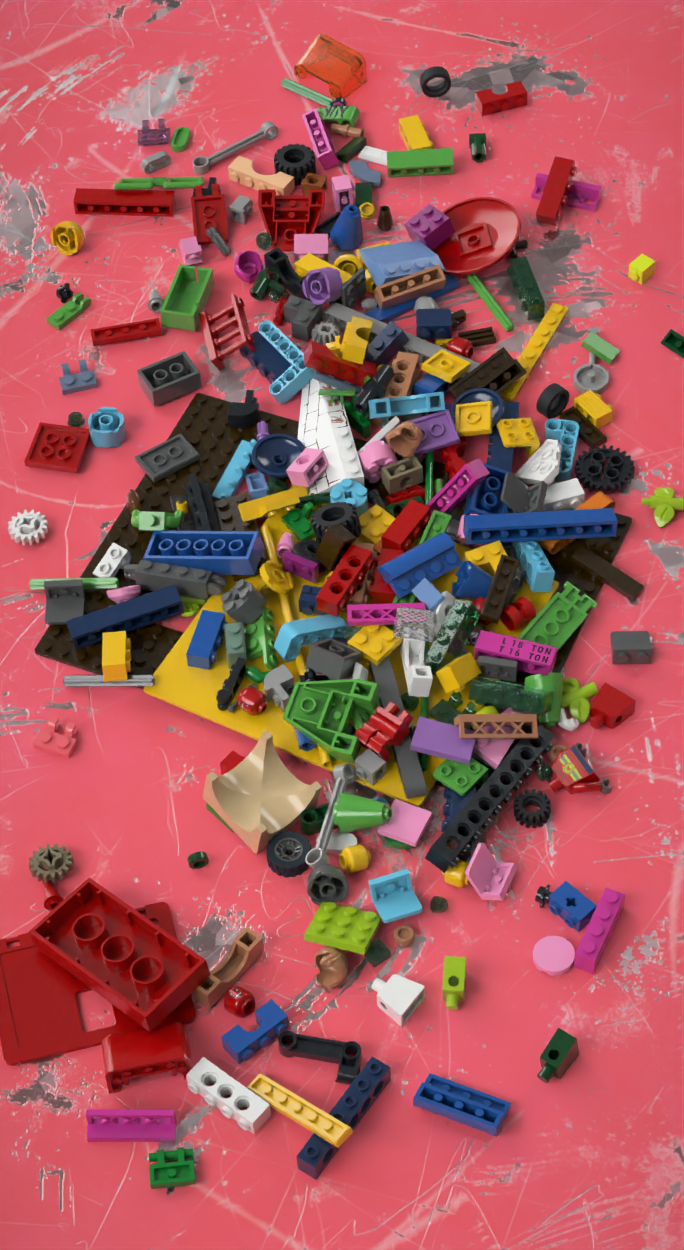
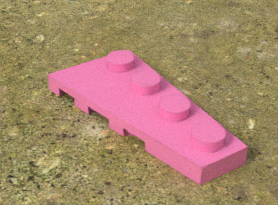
(495, 750)

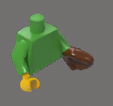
(153, 521)

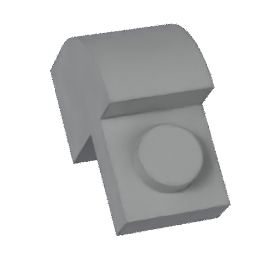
(276, 684)

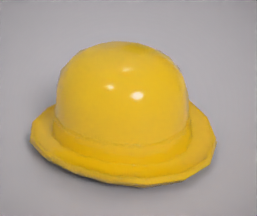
(348, 263)

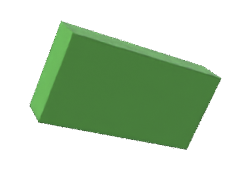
(600, 347)

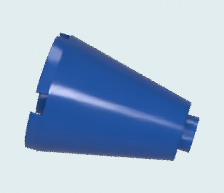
(348, 230)
(471, 582)

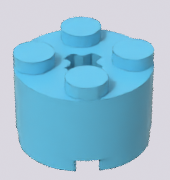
(107, 427)
(352, 493)

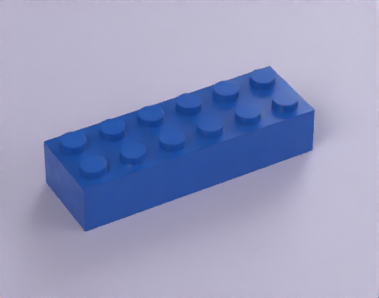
(208, 550)

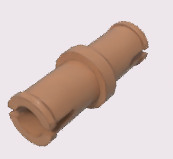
(347, 130)

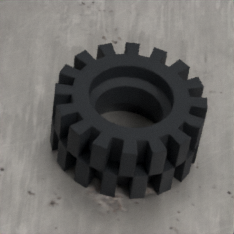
(532, 799)

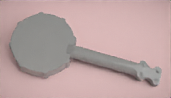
(590, 375)

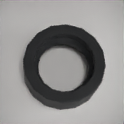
(434, 72)
(552, 401)

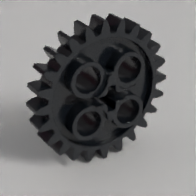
(616, 475)

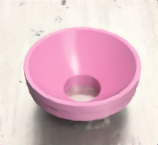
(123, 594)

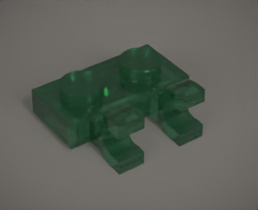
(447, 711)

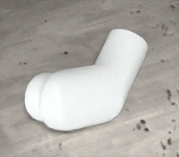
(568, 724)

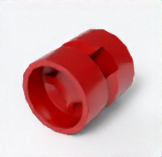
(518, 614)

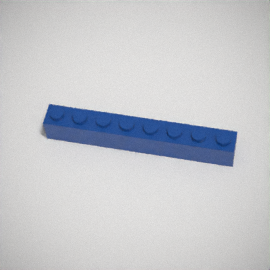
(540, 525)

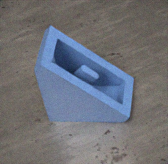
(428, 593)

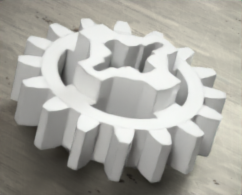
(28, 527)

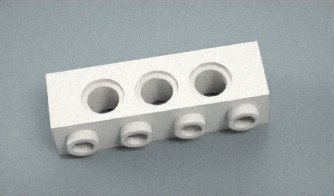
(205, 1073)

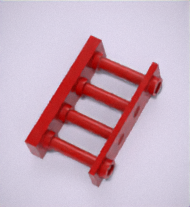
(211, 332)

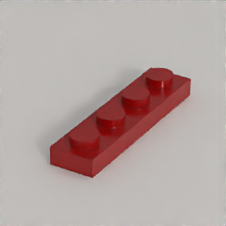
(126, 332)

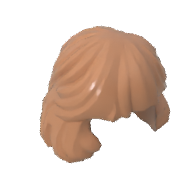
(405, 439)
(332, 967)

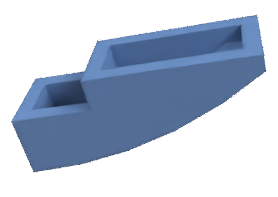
(256, 486)

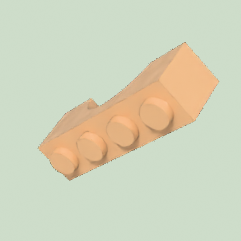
(242, 172)

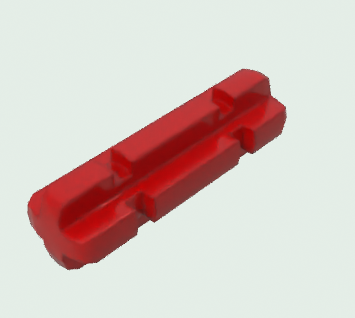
(279, 314)

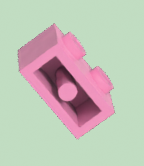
(342, 192)
(311, 243)

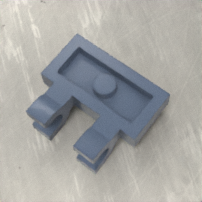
(77, 382)

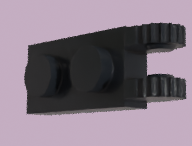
(231, 685)

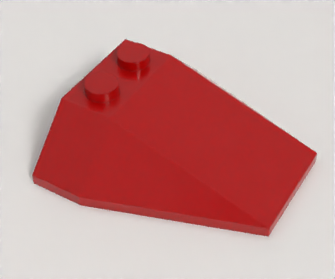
(290, 215)

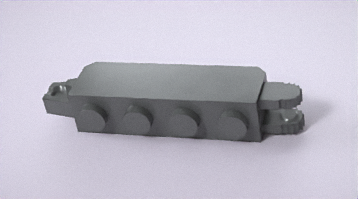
(188, 581)

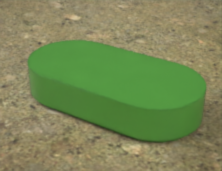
(180, 139)

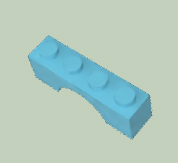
(406, 405)

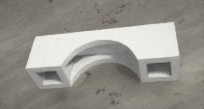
(416, 673)

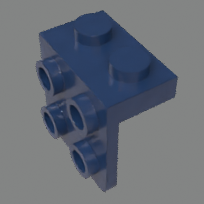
(433, 324)

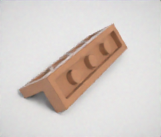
(497, 722)

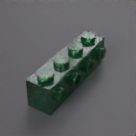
(526, 288)
(452, 635)
(510, 695)

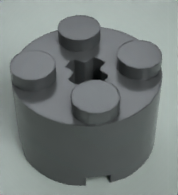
(243, 602)

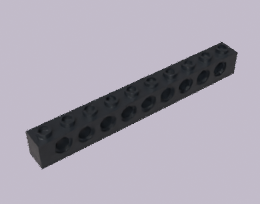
(489, 799)

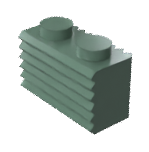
(235, 642)

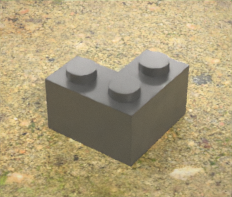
(302, 316)

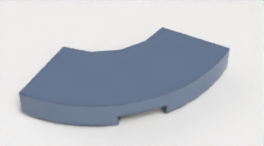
(364, 173)

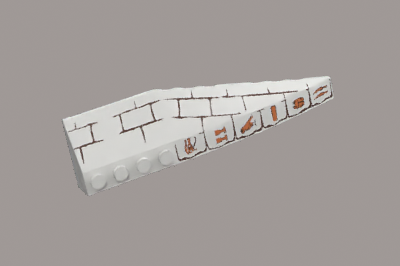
(327, 428)

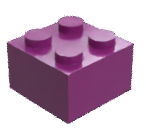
(429, 227)

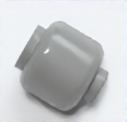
(425, 303)

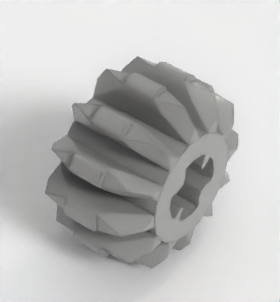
(325, 332)

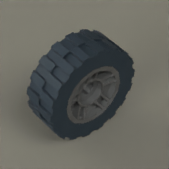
(291, 844)

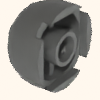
(327, 884)

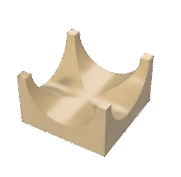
(260, 796)

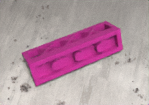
(582, 191)
(376, 613)
(134, 1126)

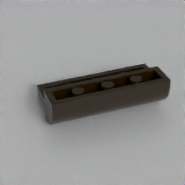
(494, 373)

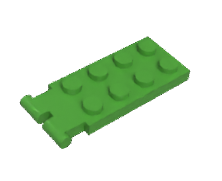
(559, 618)

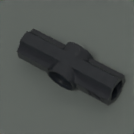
(374, 388)

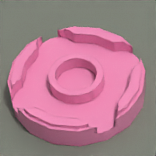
(553, 955)

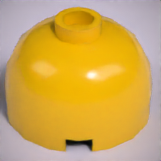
(67, 237)

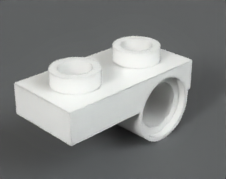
(113, 560)

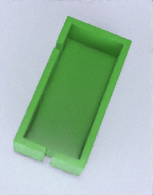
(187, 297)

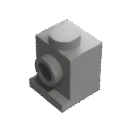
(241, 209)

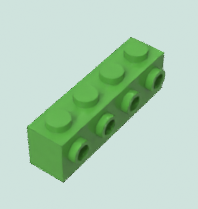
(420, 162)

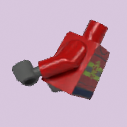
(576, 773)

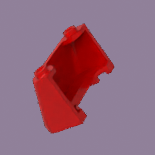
(146, 1054)

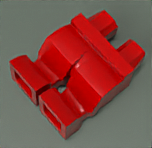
(384, 730)

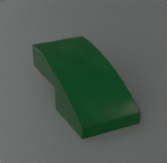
(363, 193)

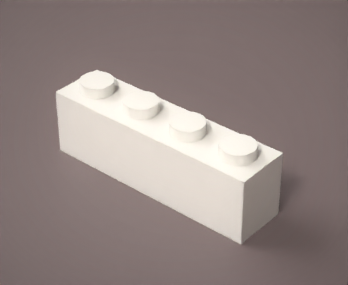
(562, 496)

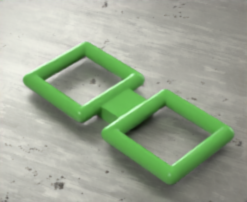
(166, 182)

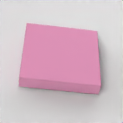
(406, 823)

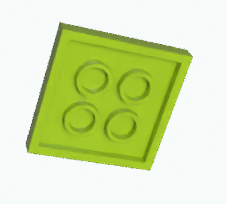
(343, 927)

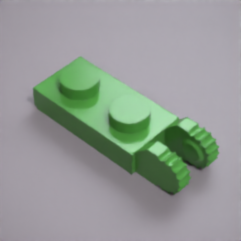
(69, 311)

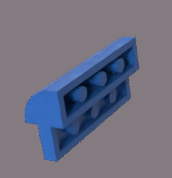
(426, 561)
(462, 1104)

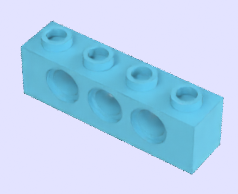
(534, 562)

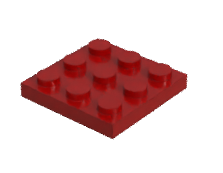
(58, 447)

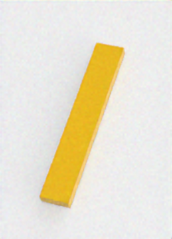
(300, 1110)

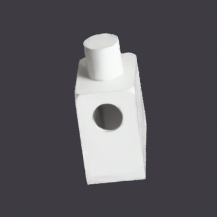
(398, 997)

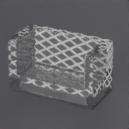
(415, 624)

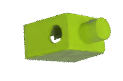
(454, 981)

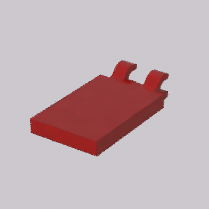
(207, 213)

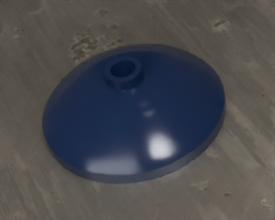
(481, 395)
(275, 454)

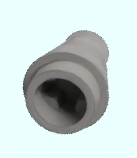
(155, 301)

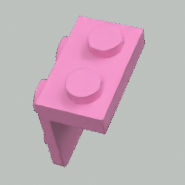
(487, 876)

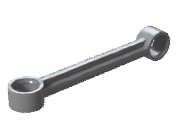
(207, 161)
(328, 824)

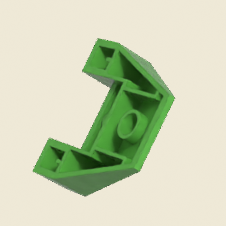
(324, 712)

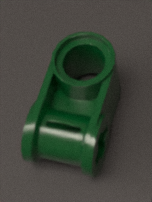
(312, 819)

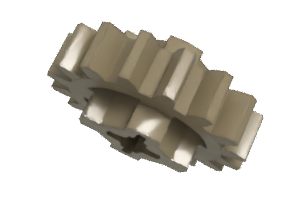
(61, 861)

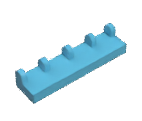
(235, 471)

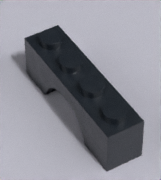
(287, 275)

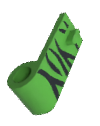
(342, 114)

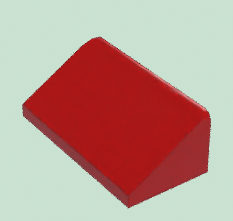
(405, 494)

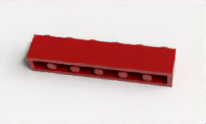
(124, 202)

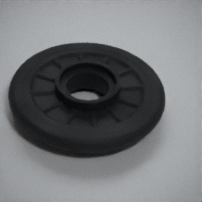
(307, 550)

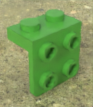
(461, 776)

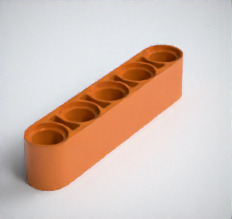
(597, 501)

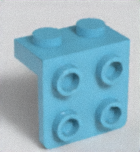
(394, 896)

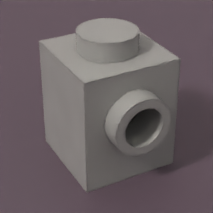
(370, 767)

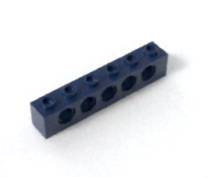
(350, 1111)

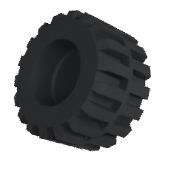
(295, 161)
(334, 514)

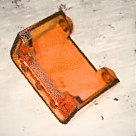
(333, 64)

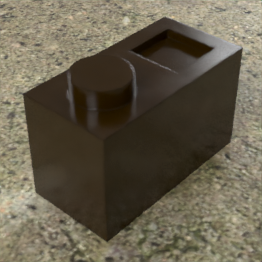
(334, 545)

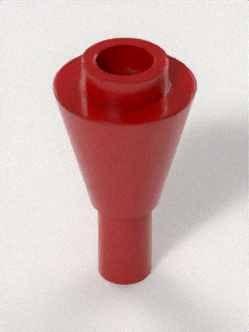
(51, 896)

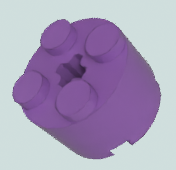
(322, 285)

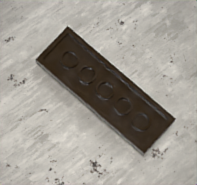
(231, 520)

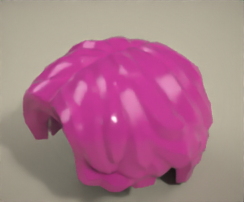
(248, 265)

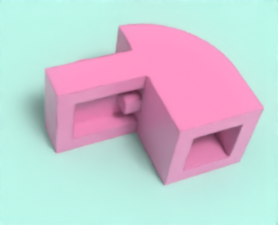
(190, 251)

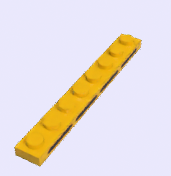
(536, 347)

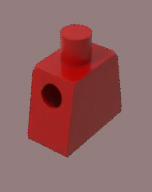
(610, 707)

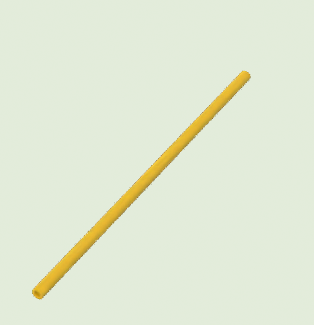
(288, 616)

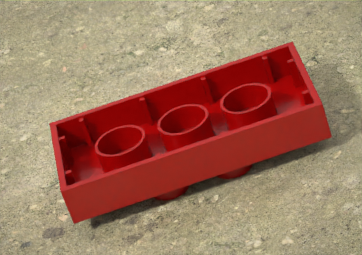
(120, 954)

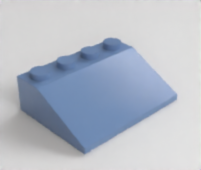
(398, 260)

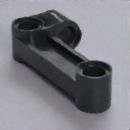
(324, 1050)

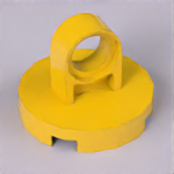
(275, 578)

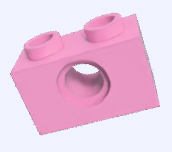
(307, 467)

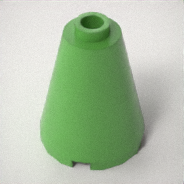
(549, 682)
(359, 813)

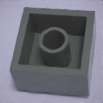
(333, 659)

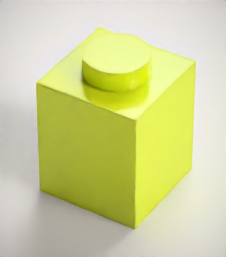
(641, 269)

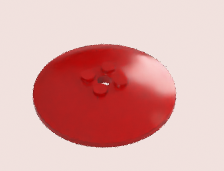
(483, 219)

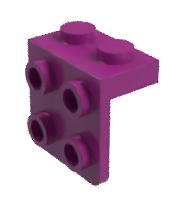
(302, 567)

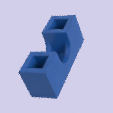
(243, 1044)

